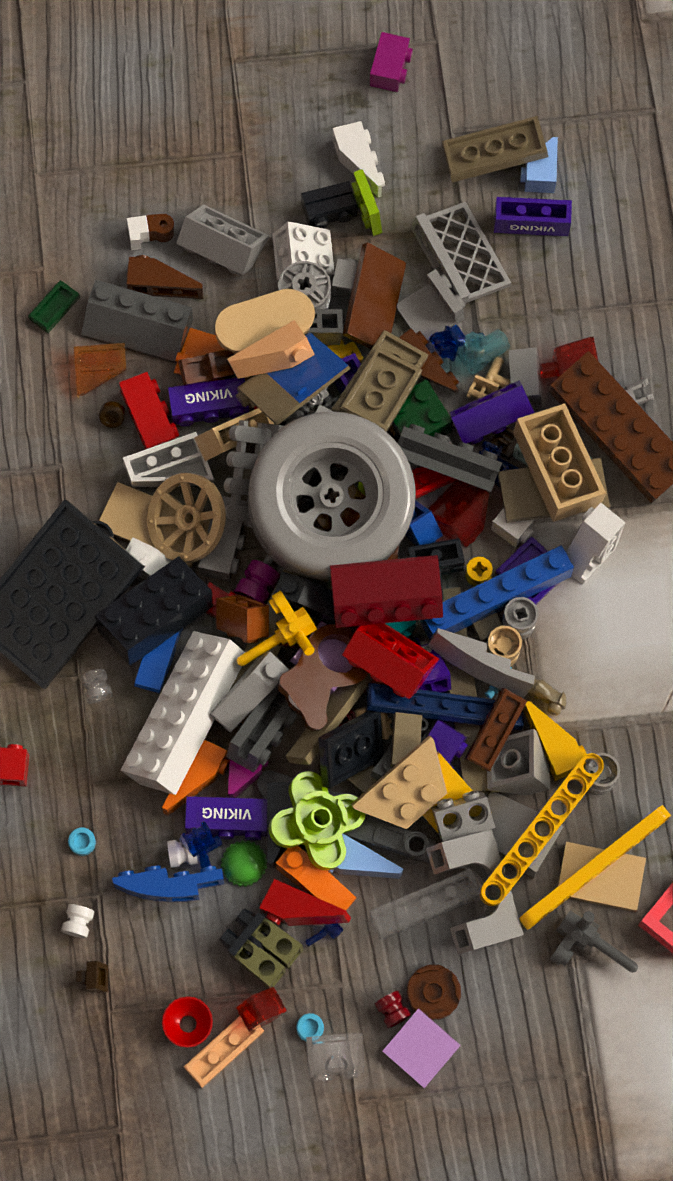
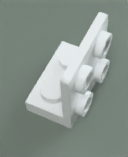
(302, 243)

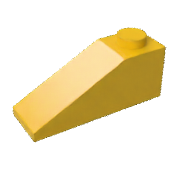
(559, 746)

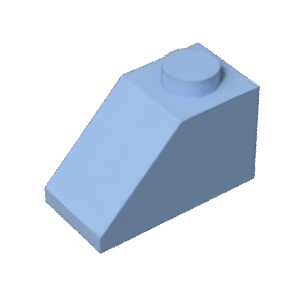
(542, 174)

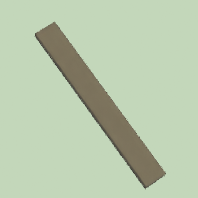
(464, 684)

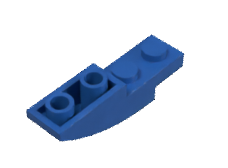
(156, 885)

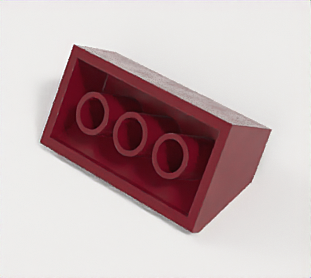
(386, 591)

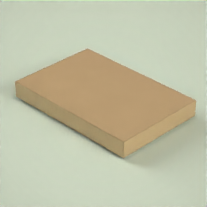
(614, 887)

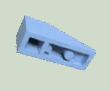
(365, 862)

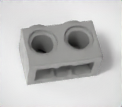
(464, 824)

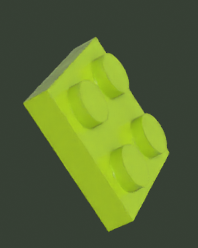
(366, 202)

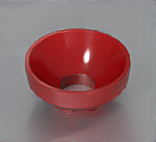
(182, 1008)

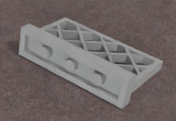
(440, 257)

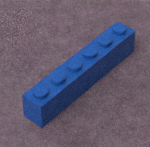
(495, 593)

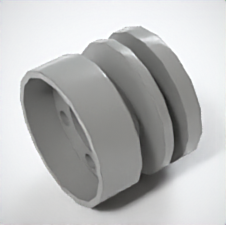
(311, 276)

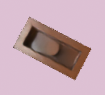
(242, 618)

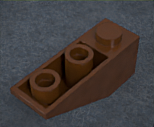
(431, 369)

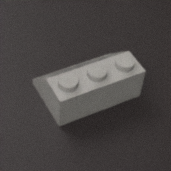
(221, 239)

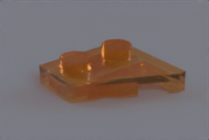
(98, 365)

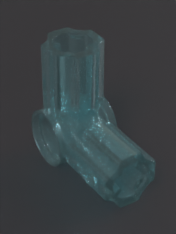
(480, 350)

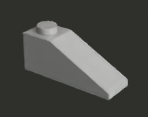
(249, 690)

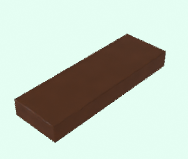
(495, 729)

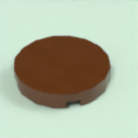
(434, 991)

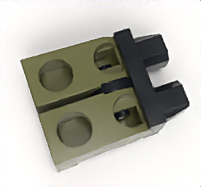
(256, 939)

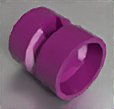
(258, 581)

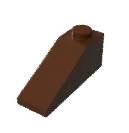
(158, 279)

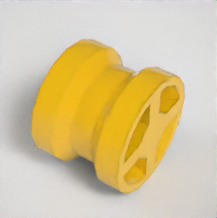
(478, 576)

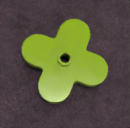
(298, 827)

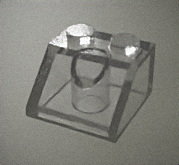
(335, 1056)

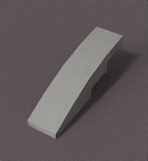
(472, 658)

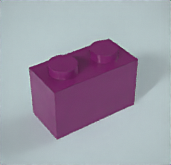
(390, 62)

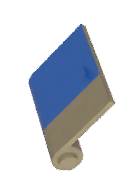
(286, 390)

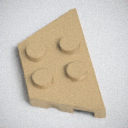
(407, 788)

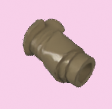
(547, 694)

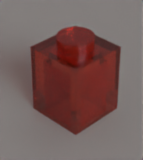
(261, 1009)

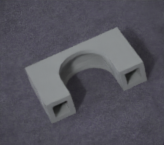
(482, 856)

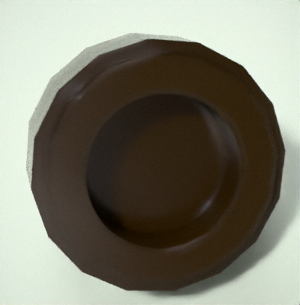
(112, 414)

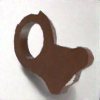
(310, 682)

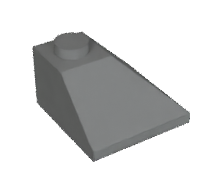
(520, 766)

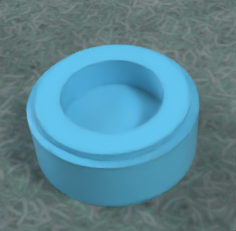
(82, 841)
(309, 1026)

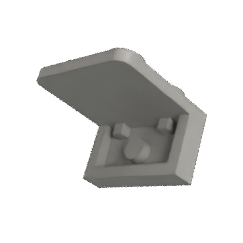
(432, 306)

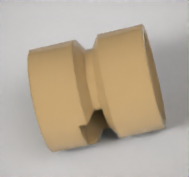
(505, 643)

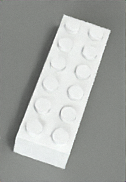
(183, 713)

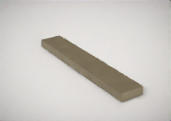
(338, 706)

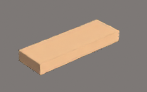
(221, 1051)

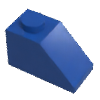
(423, 526)

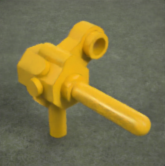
(291, 630)

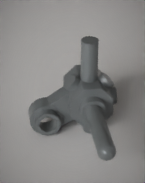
(582, 931)

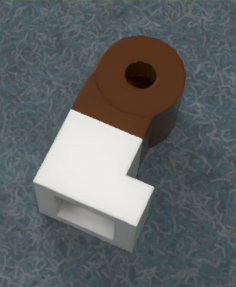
(150, 228)

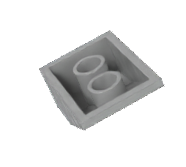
(510, 823)

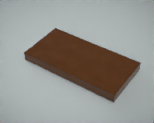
(373, 295)

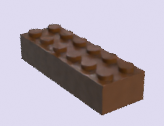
(617, 425)

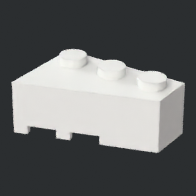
(165, 460)
(594, 541)

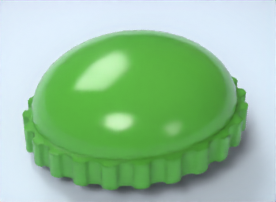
(244, 863)

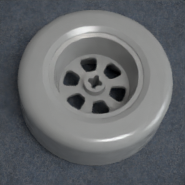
(318, 443)

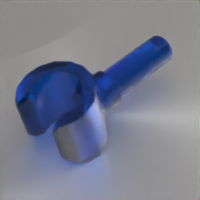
(332, 930)

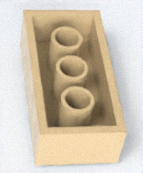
(559, 462)

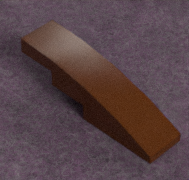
(206, 367)

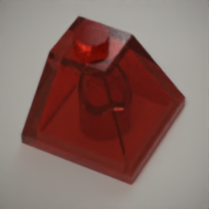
(461, 512)

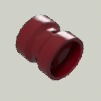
(392, 1009)

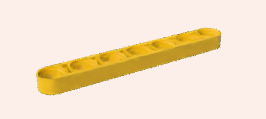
(531, 837)
(594, 867)

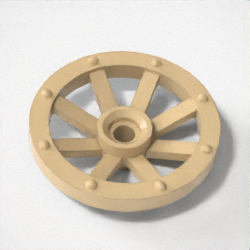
(188, 517)

